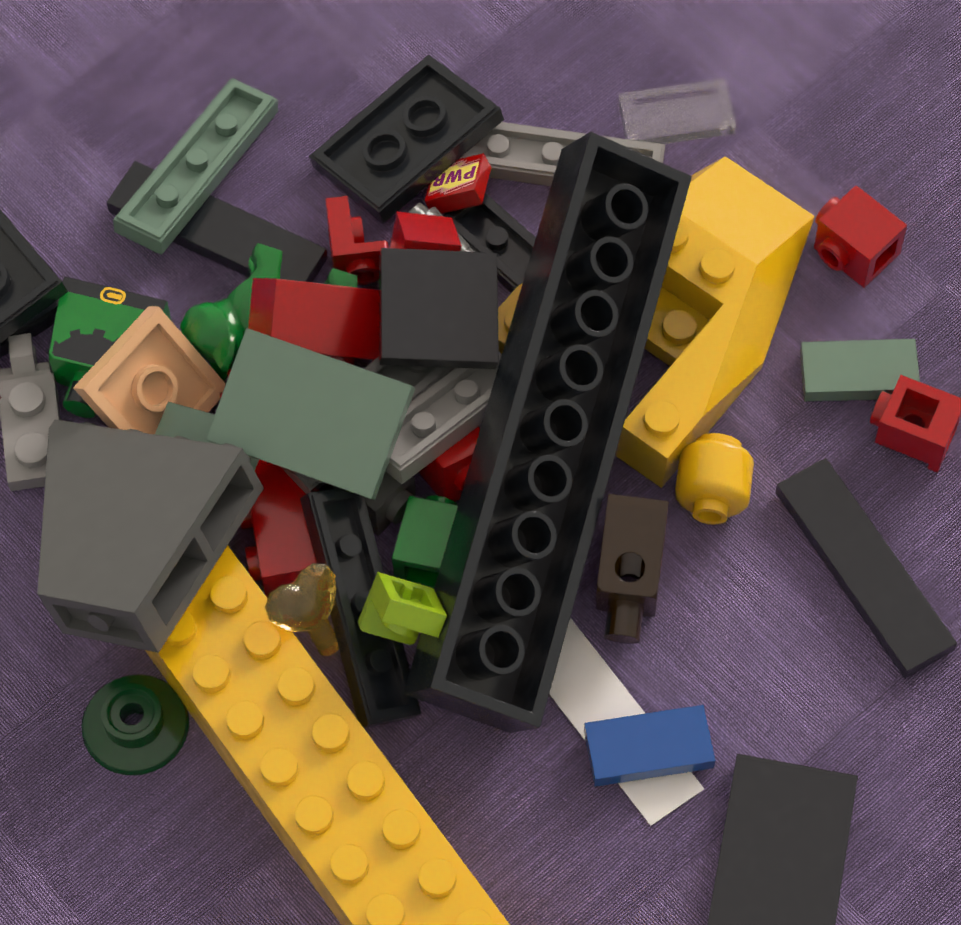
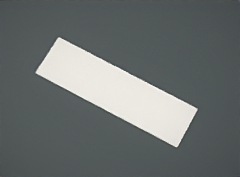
(592, 692)

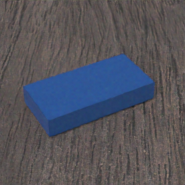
(649, 745)

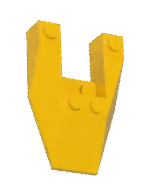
(713, 311)

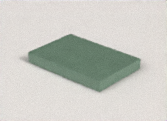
(311, 413)

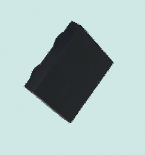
(438, 308)

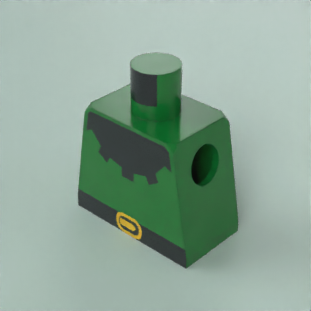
(84, 329)

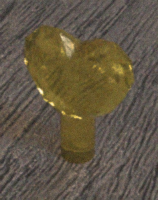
(306, 606)

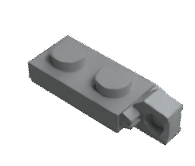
(26, 412)

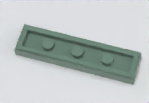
(195, 166)

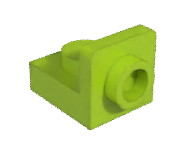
(401, 610)

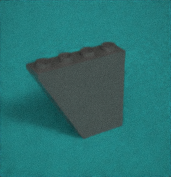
(134, 528)

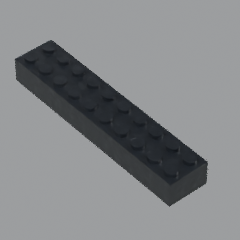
(550, 435)

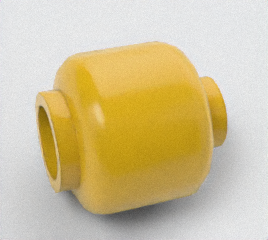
(714, 478)

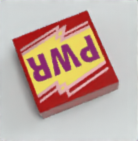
(460, 185)

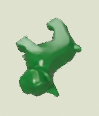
(220, 326)

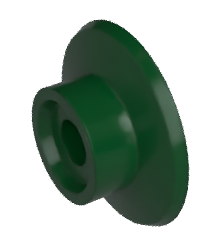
(141, 746)

